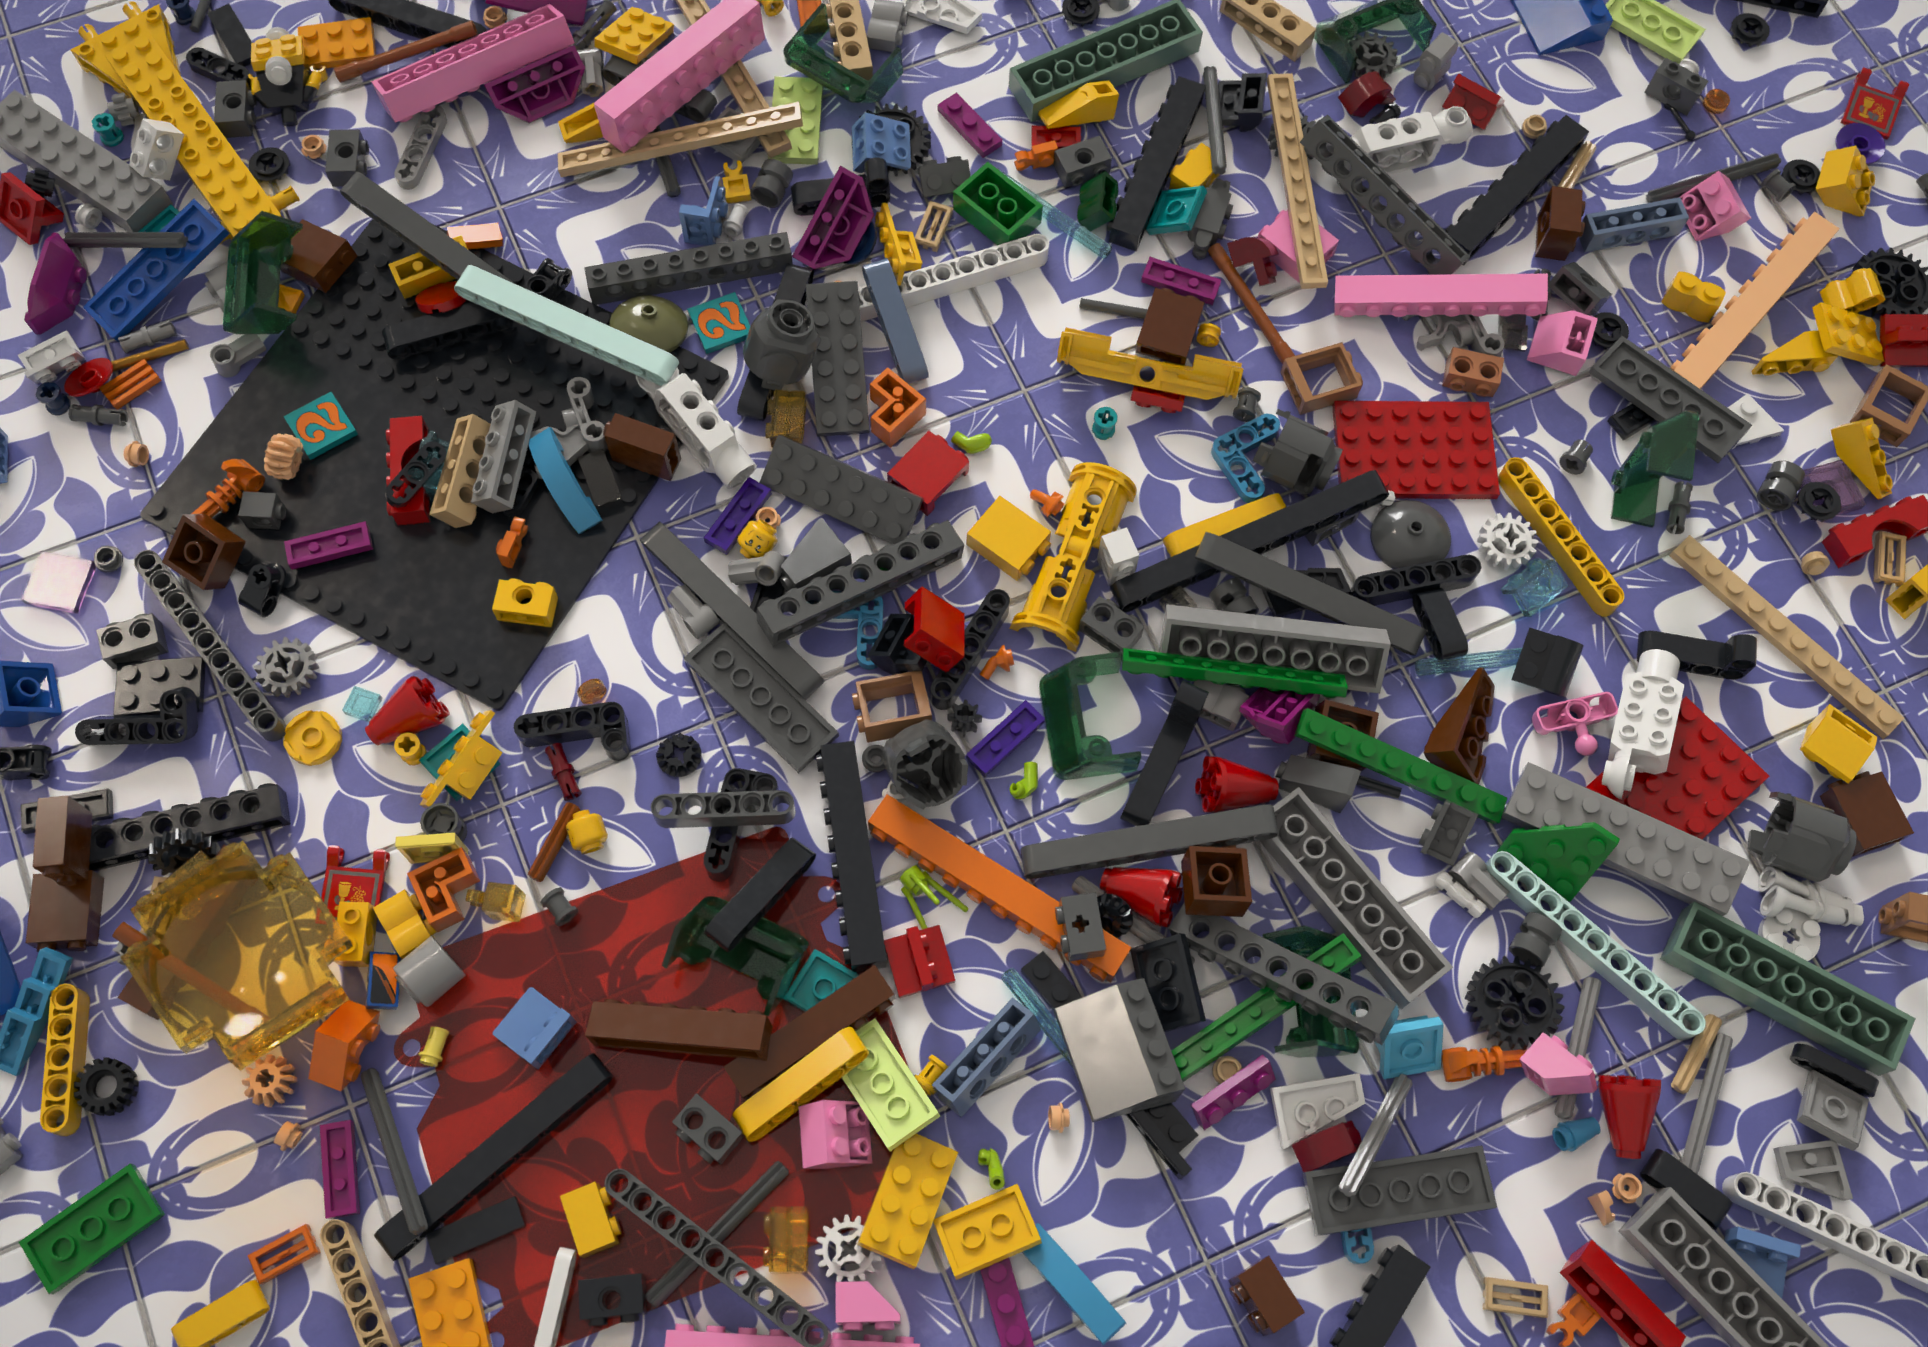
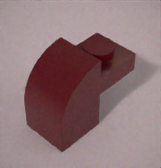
(1365, 94)
(1255, 251)
(1327, 1146)

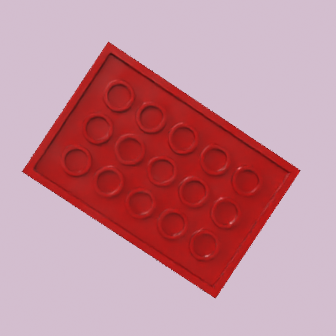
(1419, 447)
(1702, 781)

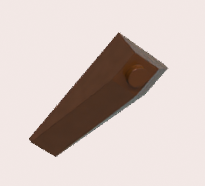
(1460, 733)

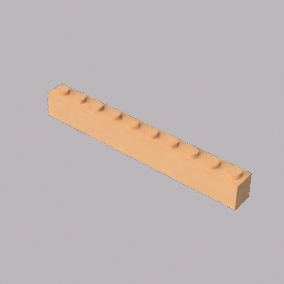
(1755, 300)

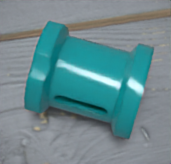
(107, 129)
(1100, 418)

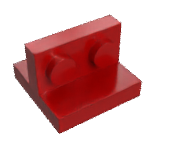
(1475, 99)
(24, 209)
(1904, 340)
(919, 960)

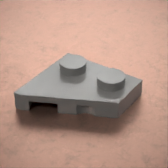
(1814, 1167)

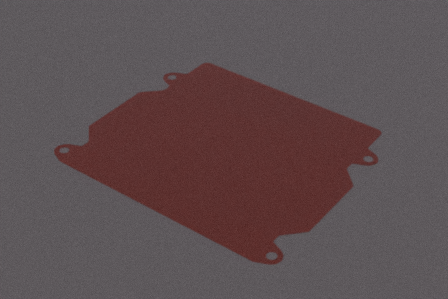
(618, 954)

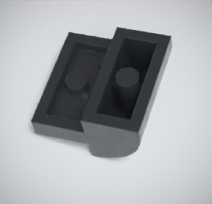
(1243, 101)
(889, 647)
(1547, 662)

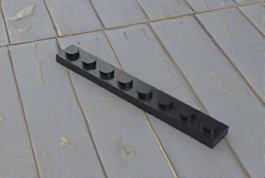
(1059, 991)

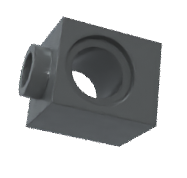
(261, 510)

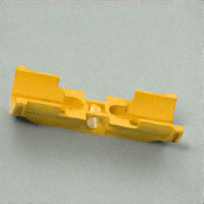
(1204, 380)
(1064, 613)

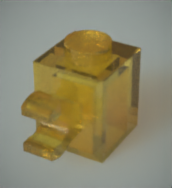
(499, 901)

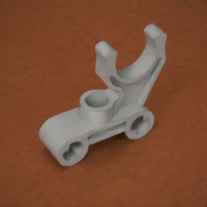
(1466, 330)
(580, 431)

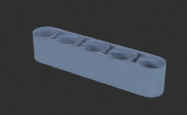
(895, 321)

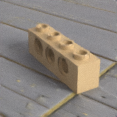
(1272, 24)
(850, 36)
(460, 472)

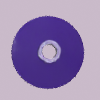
(1865, 137)

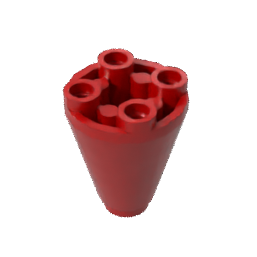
(407, 711)
(1233, 786)
(1146, 891)
(1629, 1111)

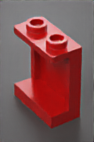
(929, 469)
(937, 629)

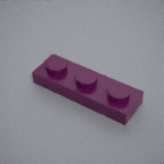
(969, 125)
(1181, 280)
(328, 545)
(1233, 1092)
(339, 1169)
(1006, 1305)

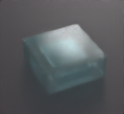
(362, 704)

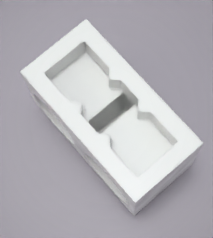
(156, 149)
(1117, 555)

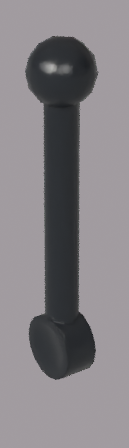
(1690, 135)

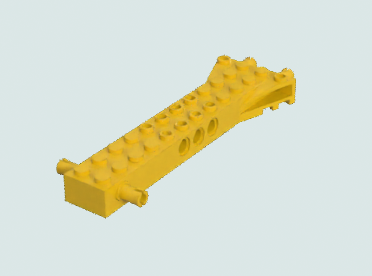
(142, 64)

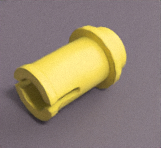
(434, 1046)

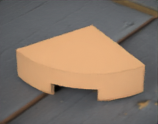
(1600, 1204)

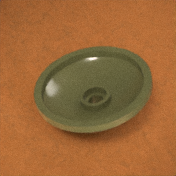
(652, 321)

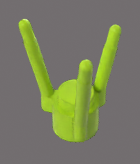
(918, 882)

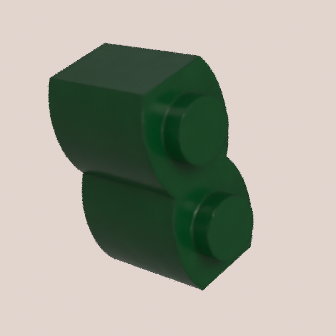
(1097, 201)

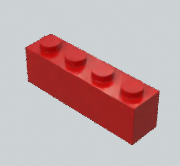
(1619, 1299)

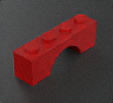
(404, 442)
(1853, 541)

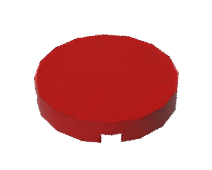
(440, 297)

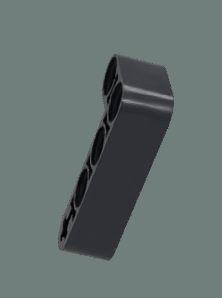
(809, 194)
(1702, 656)
(137, 724)
(572, 731)
(753, 782)

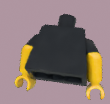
(291, 97)

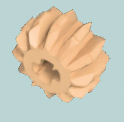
(283, 456)
(257, 1081)

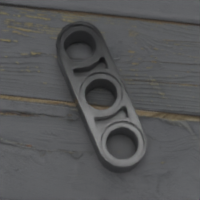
(1441, 623)
(1667, 1171)

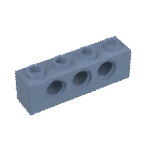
(1633, 224)
(986, 1057)

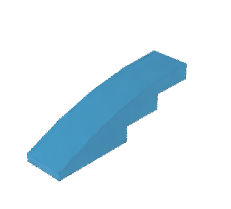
(31, 1012)
(1074, 1287)

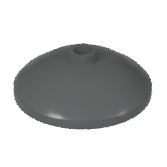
(1401, 545)

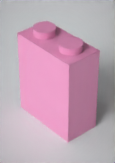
(1281, 236)

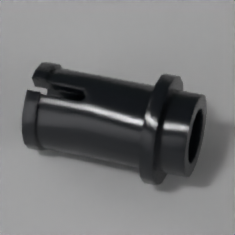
(1390, 111)

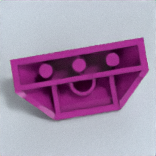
(539, 86)
(836, 223)
(54, 286)
(1277, 712)

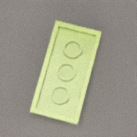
(1655, 27)
(806, 138)
(888, 1090)

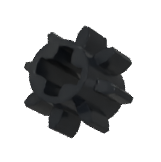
(40, 182)
(956, 717)

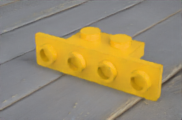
(899, 246)
(468, 765)

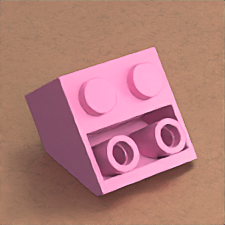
(1714, 207)
(1562, 341)
(1556, 1069)
(834, 1135)
(863, 1305)

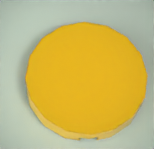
(312, 737)

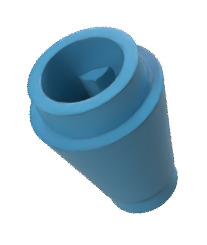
(1575, 1133)

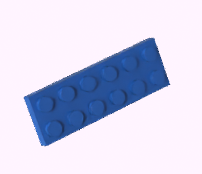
(155, 272)

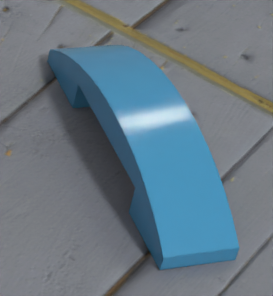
(562, 482)

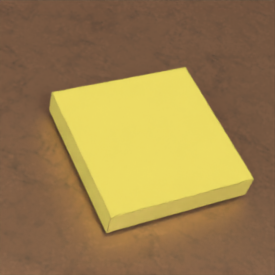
(428, 847)

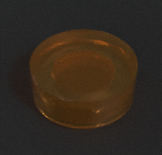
(1716, 101)
(591, 691)

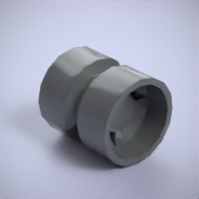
(771, 183)
(1781, 485)
(1231, 597)
(441, 819)
(1536, 937)

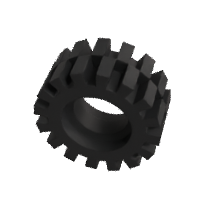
(90, 1079)

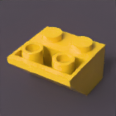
(1845, 181)
(1838, 743)

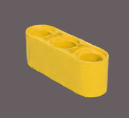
(222, 1317)

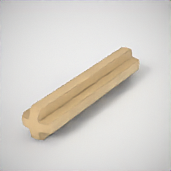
(1578, 165)
(1696, 1055)

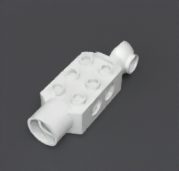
(1411, 140)
(700, 428)
(1644, 721)

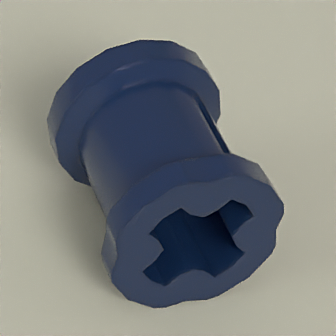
(182, 11)
(54, 400)

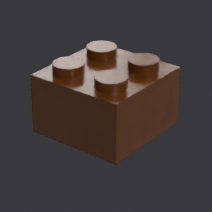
(1559, 223)
(203, 551)
(1354, 717)
(1216, 881)
(1265, 1297)

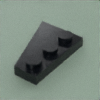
(1331, 576)

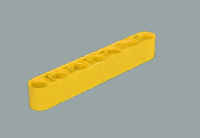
(1560, 549)

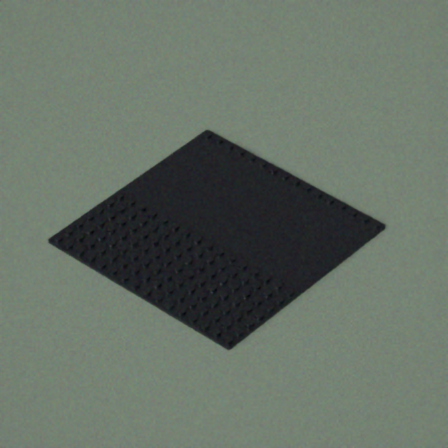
(428, 584)

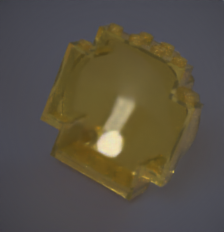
(238, 954)

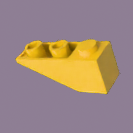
(1084, 105)
(1797, 355)
(1860, 450)

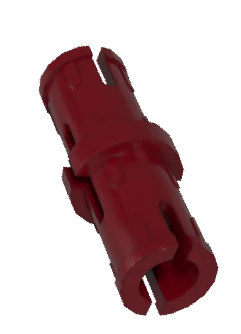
(563, 771)

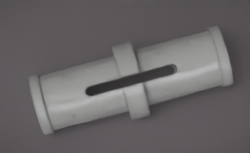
(147, 336)

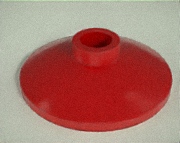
(88, 377)

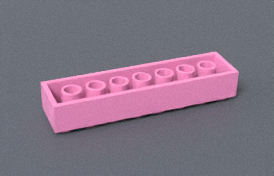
(472, 63)
(679, 72)

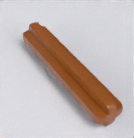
(552, 843)

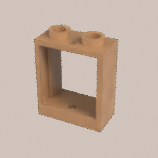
(1299, 389)
(1892, 429)
(889, 687)
(1906, 917)

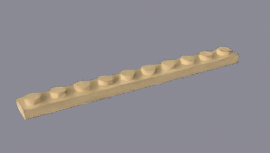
(740, 84)
(682, 139)
(1297, 182)
(1787, 637)

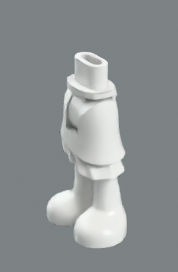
(1808, 898)

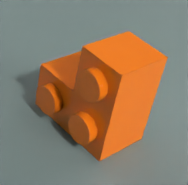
(899, 407)
(438, 882)
(340, 1044)

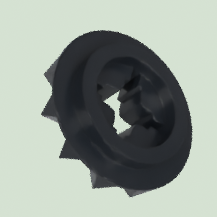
(1091, 11)
(1750, 22)
(266, 157)
(1802, 169)
(1610, 322)
(1816, 491)
(673, 766)
(1116, 907)

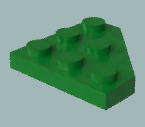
(1562, 854)

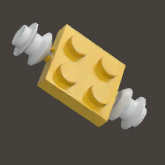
(277, 55)

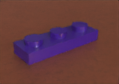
(736, 515)
(1005, 738)

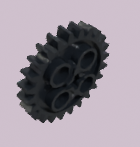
(919, 135)
(1900, 280)
(1536, 994)

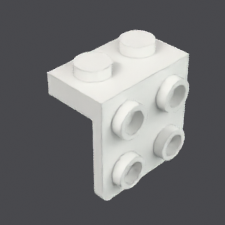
(51, 358)

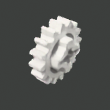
(1504, 542)
(838, 1240)

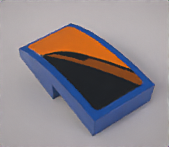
(382, 984)

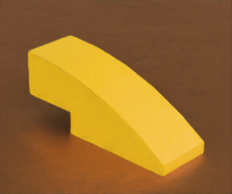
(581, 126)

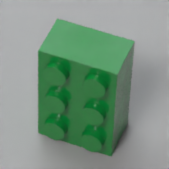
(997, 205)

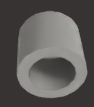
(428, 972)

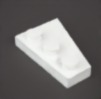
(947, 13)
(1762, 423)
(1313, 1104)

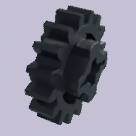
(178, 848)

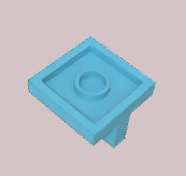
(1412, 1047)

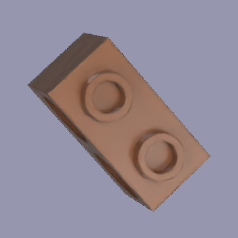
(1473, 368)

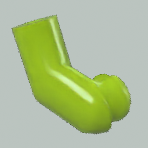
(972, 444)
(1028, 784)
(995, 1170)

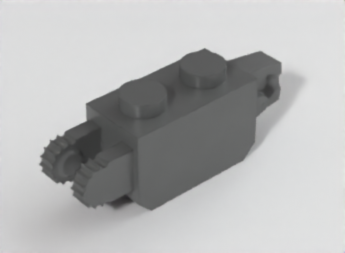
(1210, 219)

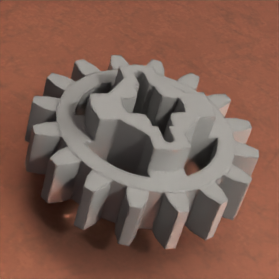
(299, 665)

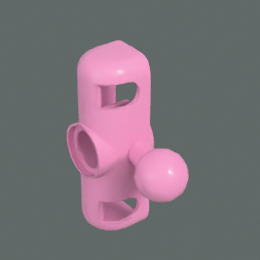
(1560, 719)

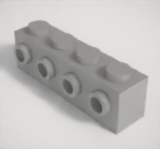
(503, 457)

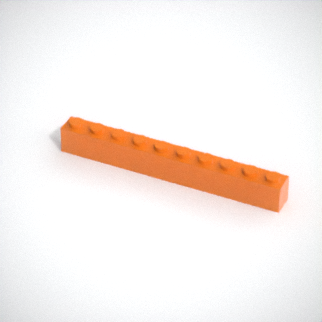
(984, 881)

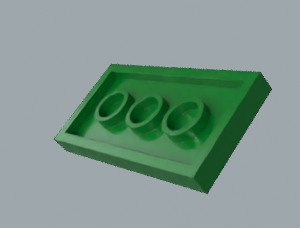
(91, 1229)

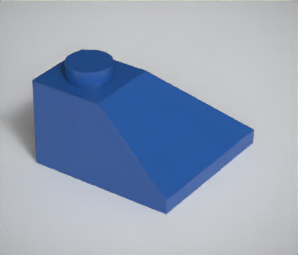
(27, 693)

